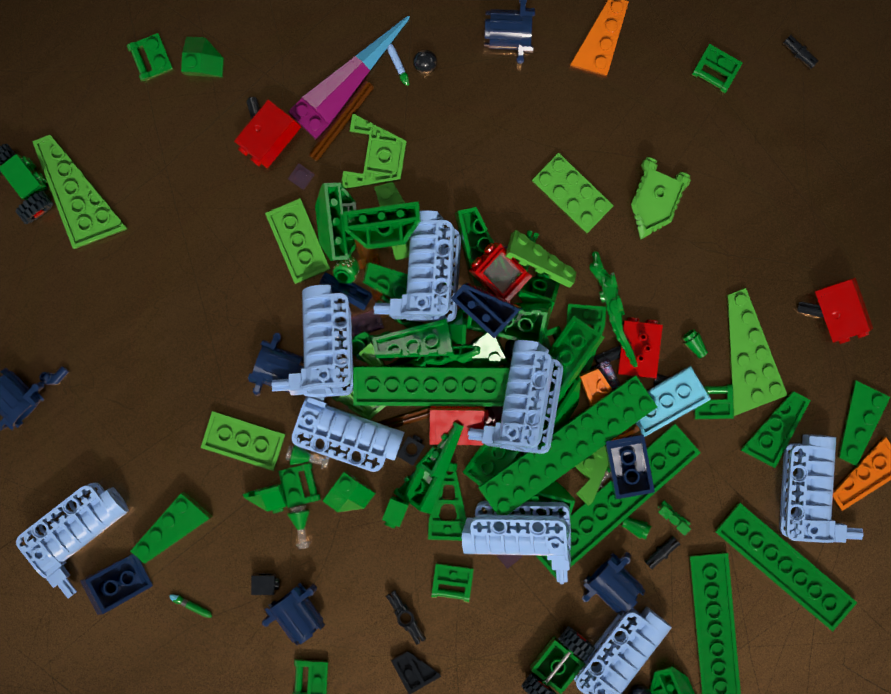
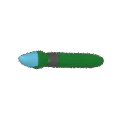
(177, 599)

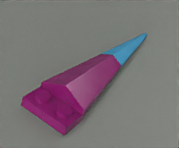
(324, 102)

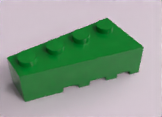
(473, 237)
(528, 324)
(175, 523)

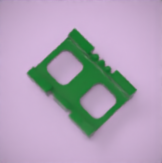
(681, 522)

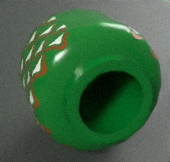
(346, 270)

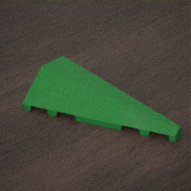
(425, 482)

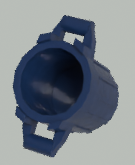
(510, 29)
(273, 364)
(17, 399)
(614, 584)
(295, 614)

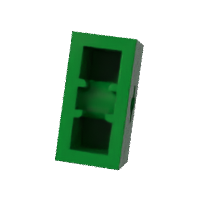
(395, 512)

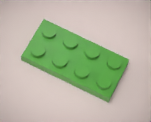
(572, 193)
(297, 241)
(243, 440)

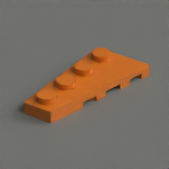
(599, 46)
(596, 388)
(866, 476)

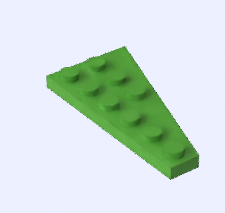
(78, 202)
(751, 362)

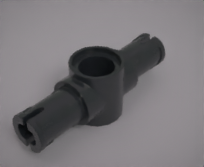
(410, 626)

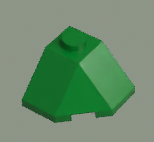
(201, 58)
(539, 290)
(458, 327)
(348, 494)
(268, 498)

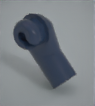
(53, 378)

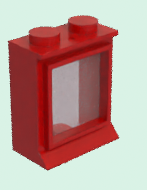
(498, 273)

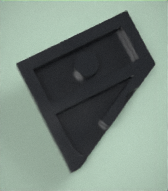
(413, 672)

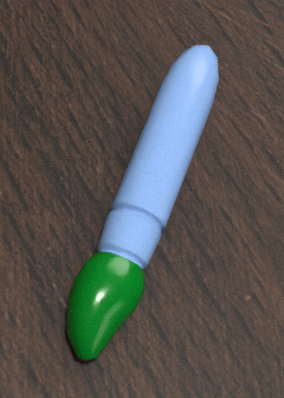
(398, 64)

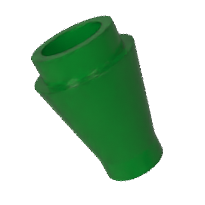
(695, 343)
(637, 527)

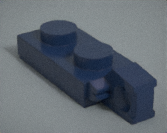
(355, 294)

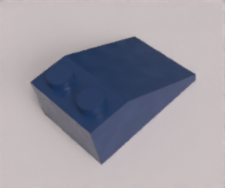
(629, 467)
(116, 584)

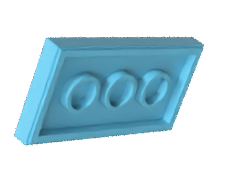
(673, 399)

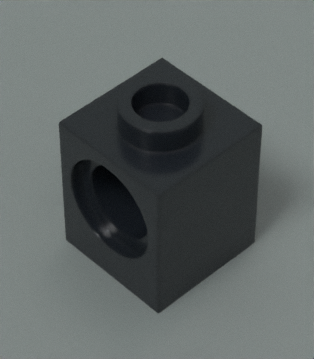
(411, 458)
(264, 584)

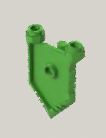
(656, 198)

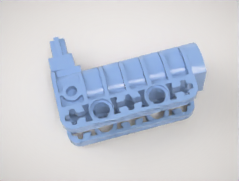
(428, 272)
(321, 346)
(526, 402)
(348, 432)
(812, 493)
(70, 532)
(522, 534)
(626, 653)

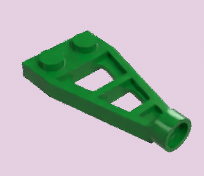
(591, 316)
(448, 529)

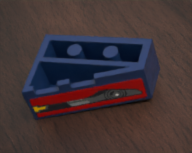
(486, 308)

